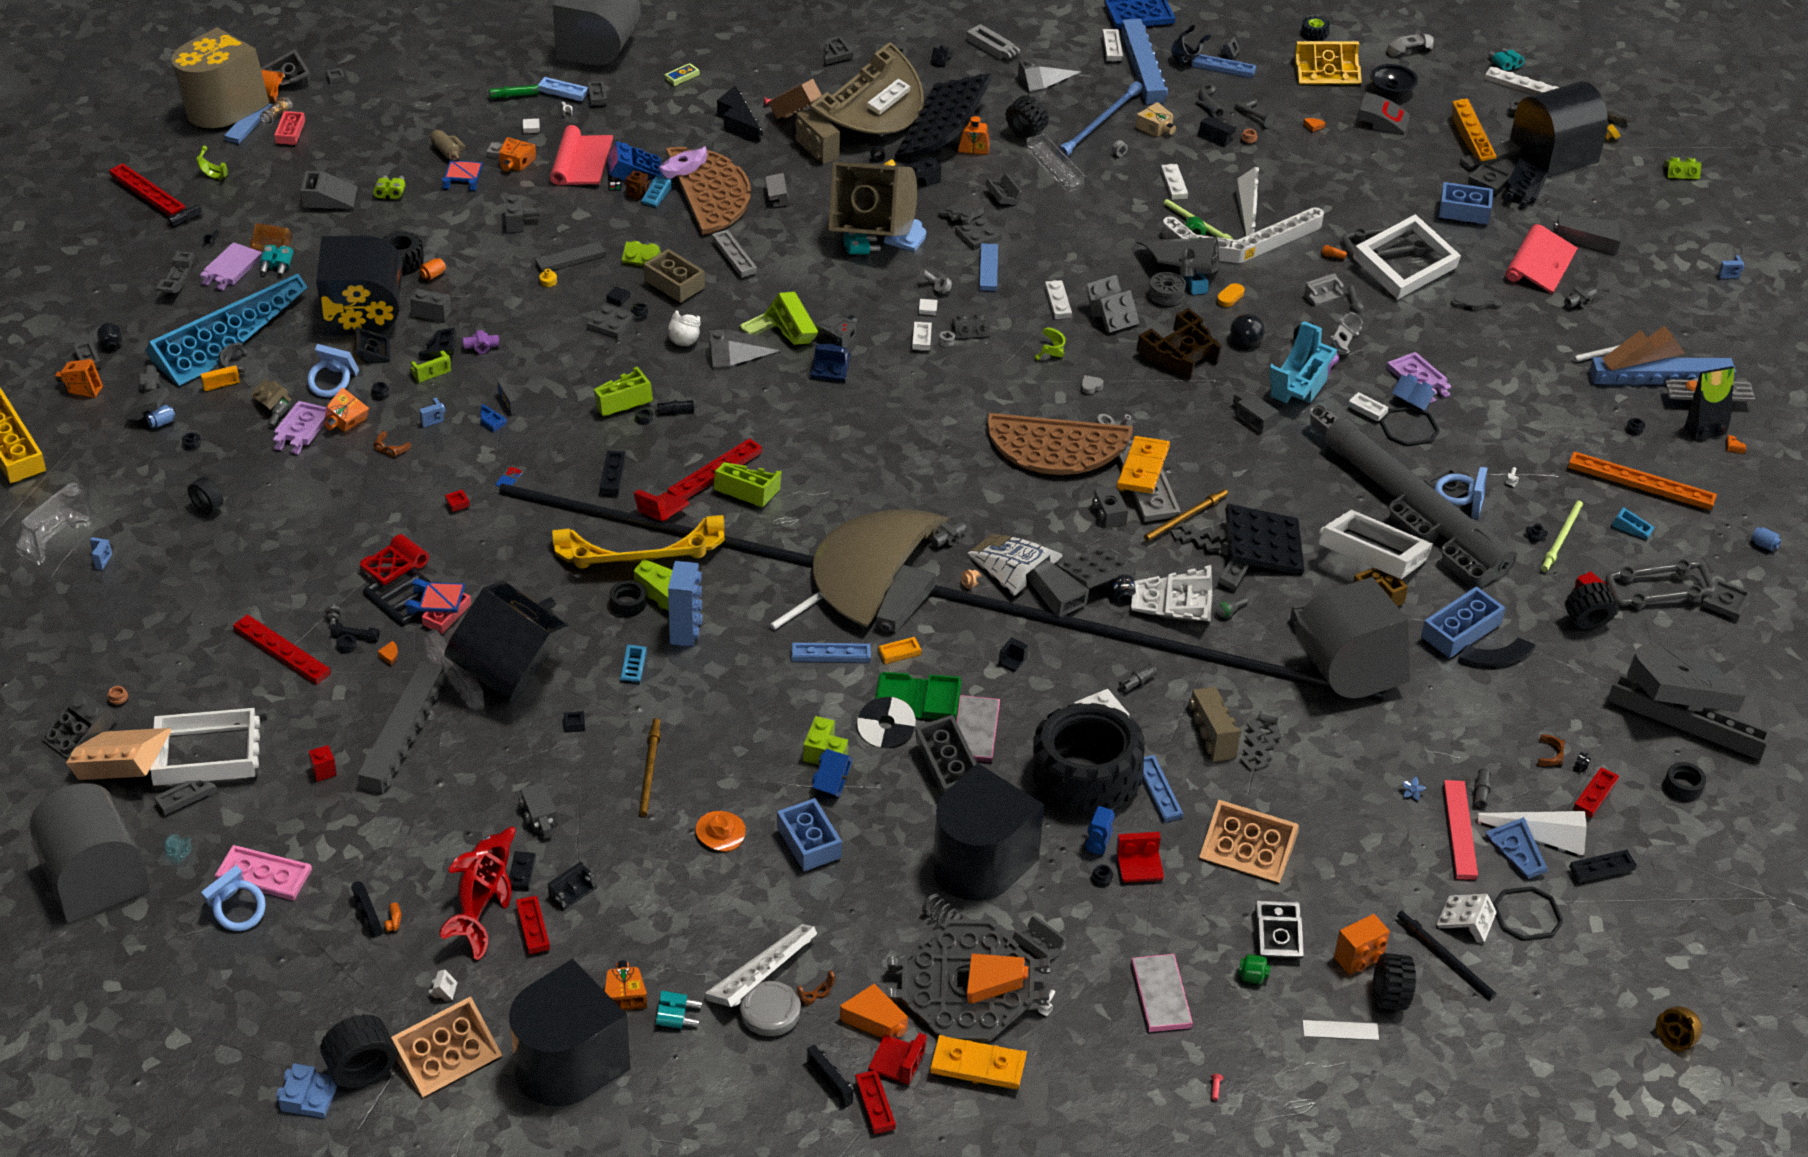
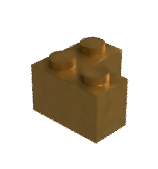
(1393, 586)

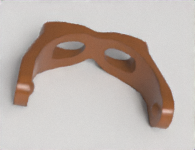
(396, 450)
(1559, 744)
(827, 985)

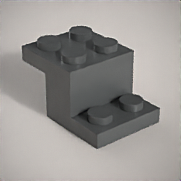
(1111, 303)

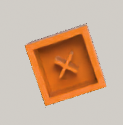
(1361, 944)

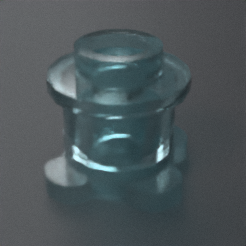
(178, 846)

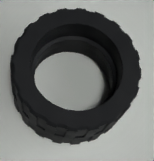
(358, 1051)

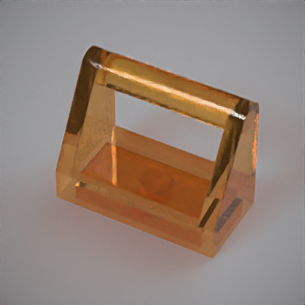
(269, 231)

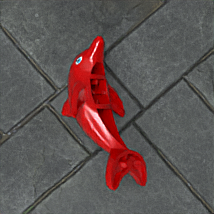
(481, 876)

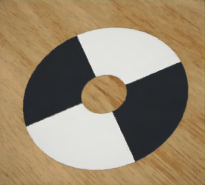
(903, 722)

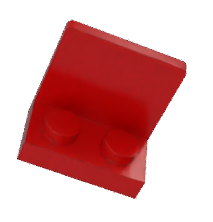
(660, 506)
(1139, 857)
(899, 1058)

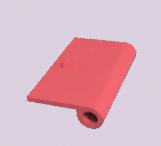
(580, 158)
(1541, 258)

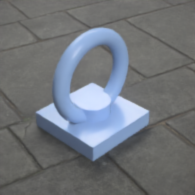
(336, 361)
(1475, 493)
(226, 887)

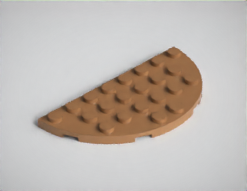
(714, 191)
(1057, 444)

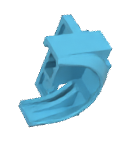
(1304, 368)

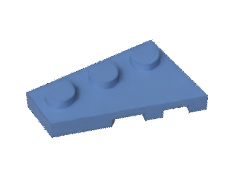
(1519, 847)

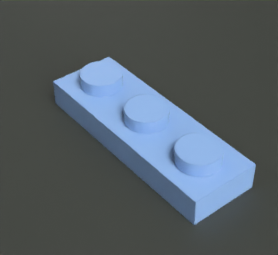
(563, 89)

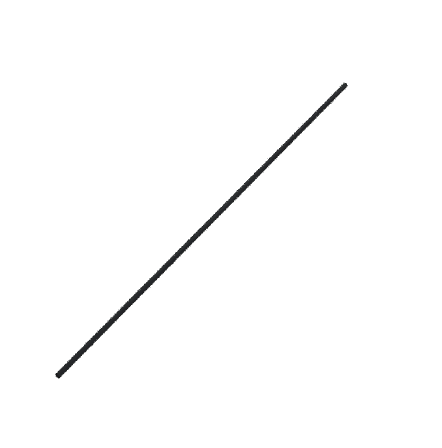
(941, 591)

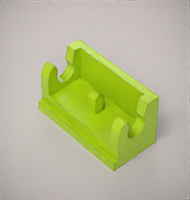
(431, 368)

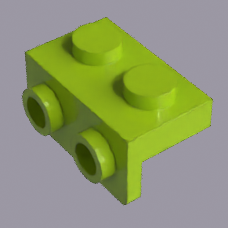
(1683, 169)
(638, 253)

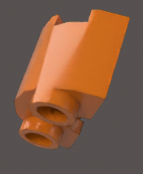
(272, 80)

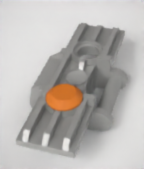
(1685, 390)

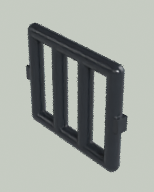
(393, 610)

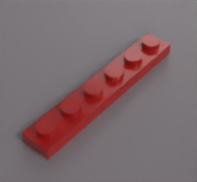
(146, 189)
(705, 476)
(282, 649)

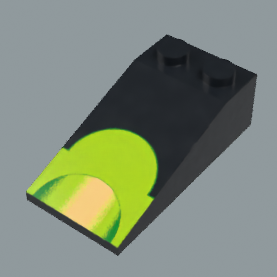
(1711, 404)

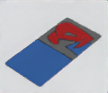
(510, 475)

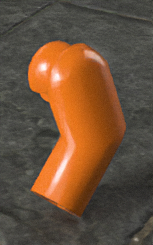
(1329, 251)
(396, 914)

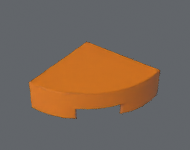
(1314, 124)
(1734, 445)
(389, 653)

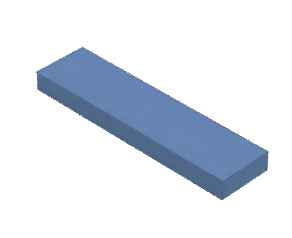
(1224, 66)
(244, 127)
(988, 267)
(831, 652)
(1160, 790)

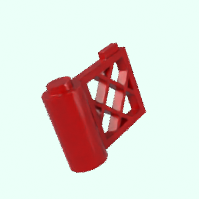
(404, 552)

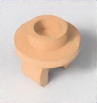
(969, 577)

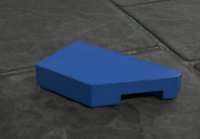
(491, 419)

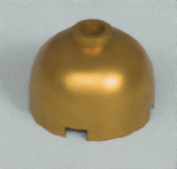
(1679, 1028)

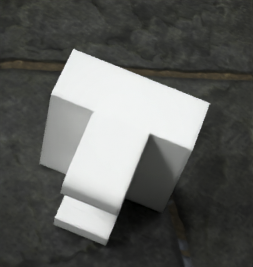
(444, 986)

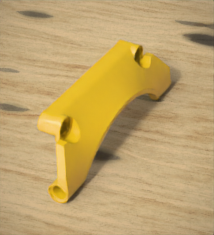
(575, 549)

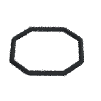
(1413, 442)
(1529, 937)

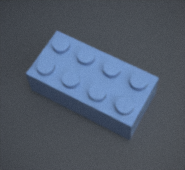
(685, 603)
(1463, 622)

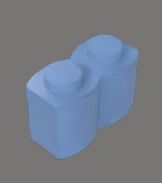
(1414, 392)

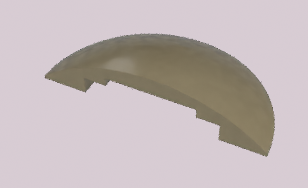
(849, 103)
(864, 554)

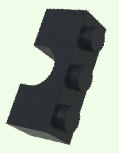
(927, 170)

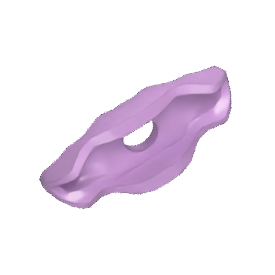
(675, 166)

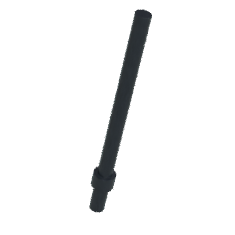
(1416, 928)

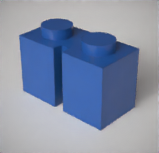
(830, 773)

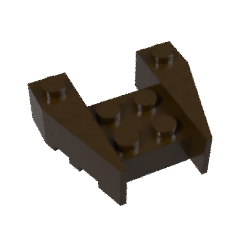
(1181, 348)

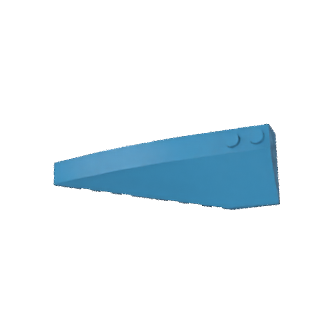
(196, 346)

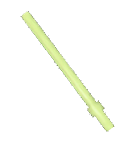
(1186, 214)
(1551, 555)

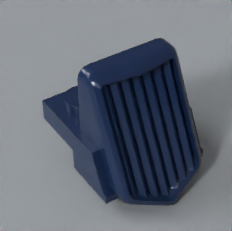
(830, 362)

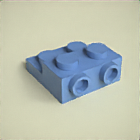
(306, 1091)

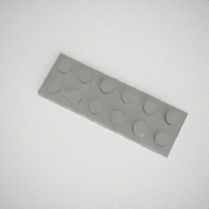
(1156, 505)

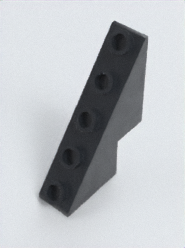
(738, 115)

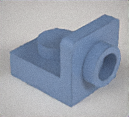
(1731, 269)
(432, 414)
(100, 552)

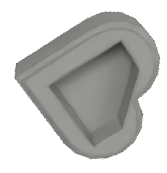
(1091, 384)

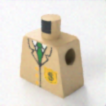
(1155, 120)

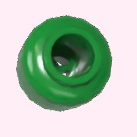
(1196, 225)
(1254, 969)

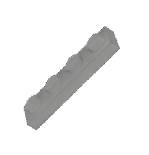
(734, 253)

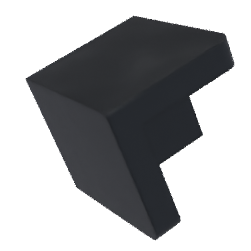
(1013, 654)

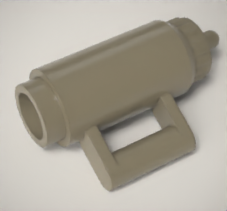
(448, 145)

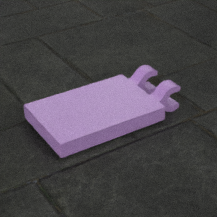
(230, 265)
(1421, 369)
(300, 426)

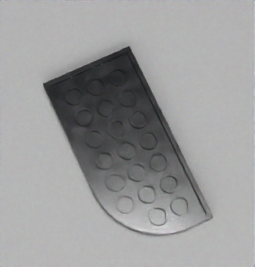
(943, 115)

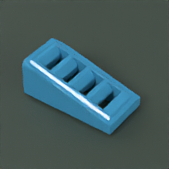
(658, 190)
(1197, 284)
(1632, 524)
(638, 651)

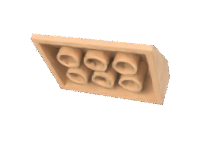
(117, 754)
(1249, 841)
(445, 1047)

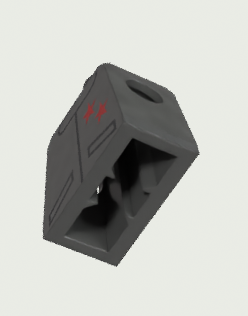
(837, 330)

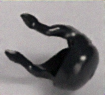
(1183, 51)

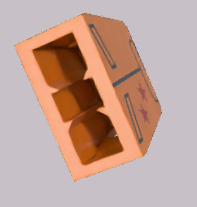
(516, 154)
(80, 378)

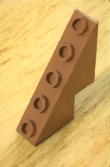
(1640, 349)

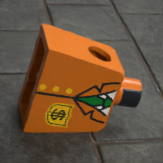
(975, 137)
(345, 411)
(626, 986)

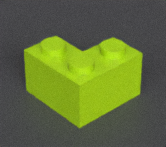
(821, 737)

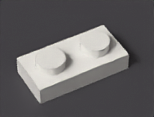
(922, 336)
(1368, 406)

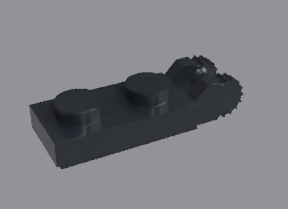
(366, 907)

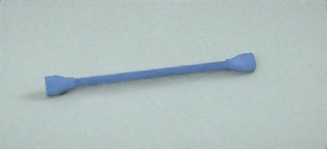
(1133, 90)

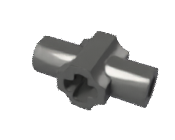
(1580, 297)
(150, 379)
(948, 534)

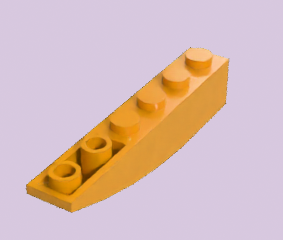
(1471, 130)

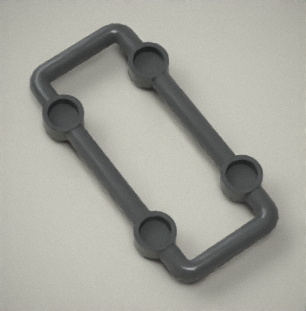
(1359, 234)
(1681, 566)

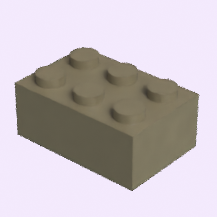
(817, 135)
(674, 275)

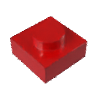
(457, 500)

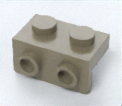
(269, 393)

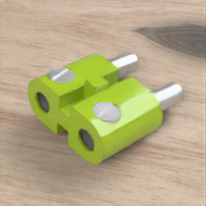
(387, 187)

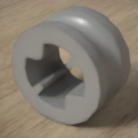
(1119, 148)
(947, 338)

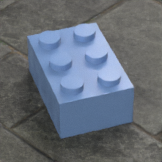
(1465, 203)
(809, 834)

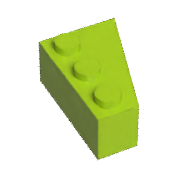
(792, 318)
(623, 393)
(747, 484)
(655, 581)

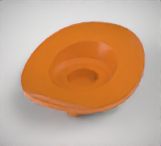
(721, 830)

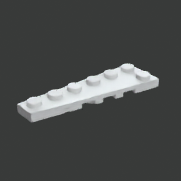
(739, 983)

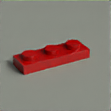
(1596, 792)
(532, 924)
(875, 1102)

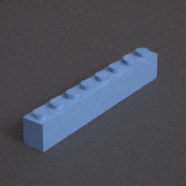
(1144, 61)
(1656, 371)

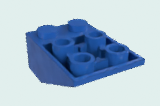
(625, 159)

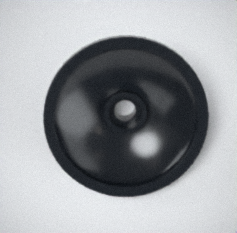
(1393, 79)

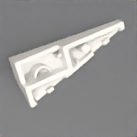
(1247, 199)
(1557, 829)

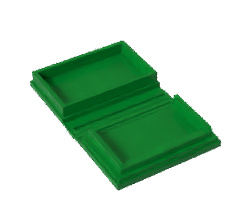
(928, 697)

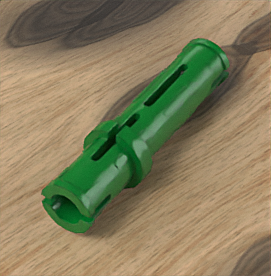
(513, 91)

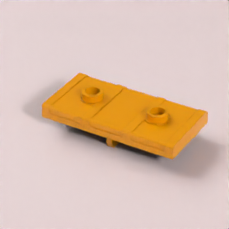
(1143, 465)
(978, 1062)

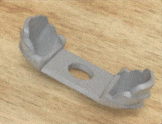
(1399, 44)
(1349, 326)

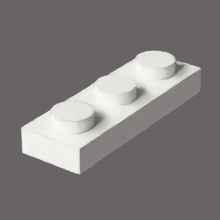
(1112, 45)
(888, 96)
(1174, 181)
(1058, 299)

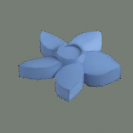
(1413, 788)

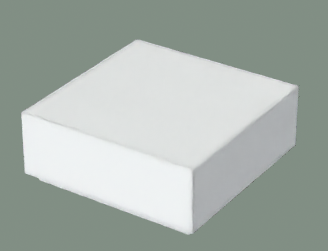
(531, 126)
(928, 307)

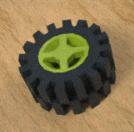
(1315, 28)

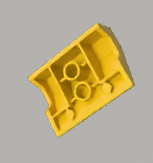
(1327, 63)

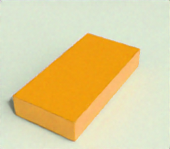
(220, 378)
(899, 650)

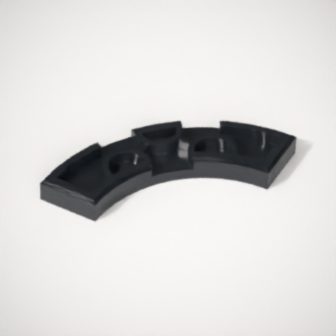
(1499, 658)

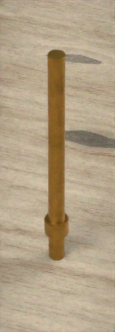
(1210, 500)
(654, 738)

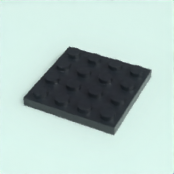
(1264, 539)

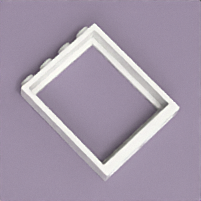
(1387, 276)
(1415, 549)
(206, 723)

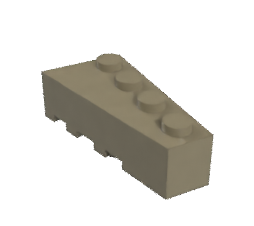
(1215, 724)

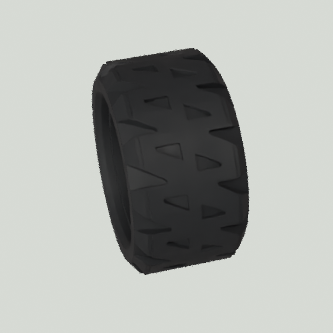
(1093, 728)

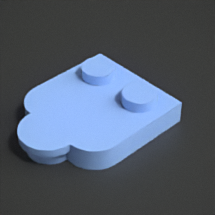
(911, 240)

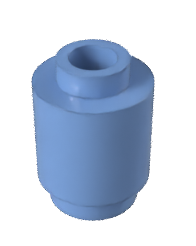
(160, 417)
(1766, 538)

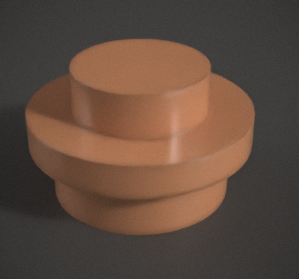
(1249, 136)
(117, 695)

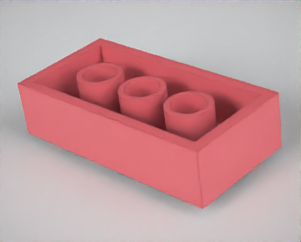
(289, 128)
(443, 620)

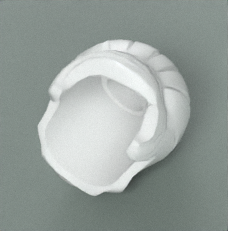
(684, 329)

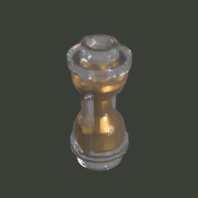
(269, 115)

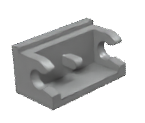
(777, 189)
(1323, 290)

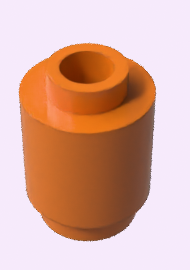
(432, 269)

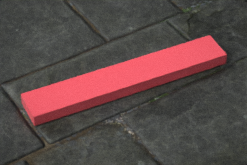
(1460, 830)

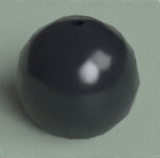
(1247, 330)

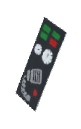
(614, 183)

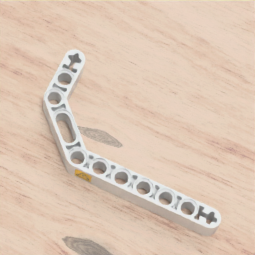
(1256, 243)

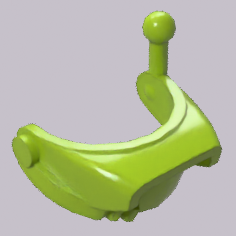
(209, 168)
(1057, 339)

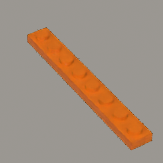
(1642, 480)

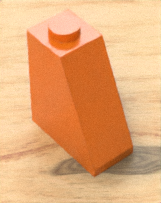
(994, 976)
(874, 1013)

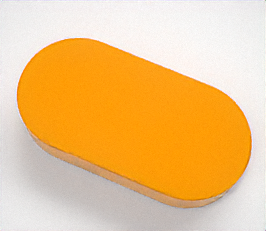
(1230, 295)

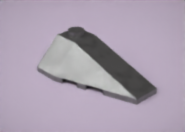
(290, 65)
(1040, 73)
(734, 347)

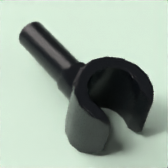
(210, 238)

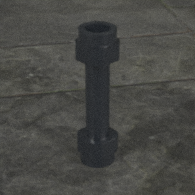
(371, 634)

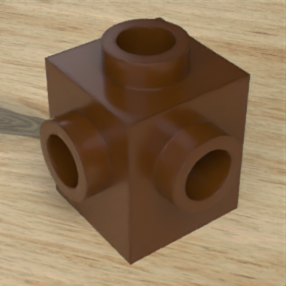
(637, 184)

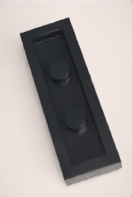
(612, 472)
(1602, 866)
(830, 1075)

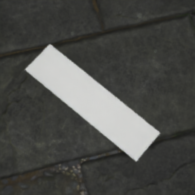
(1340, 1029)

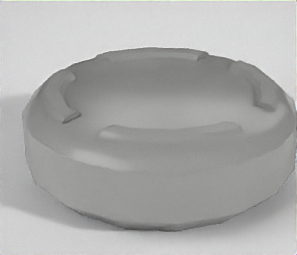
(770, 1008)

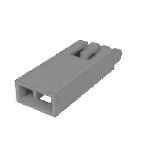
(992, 42)

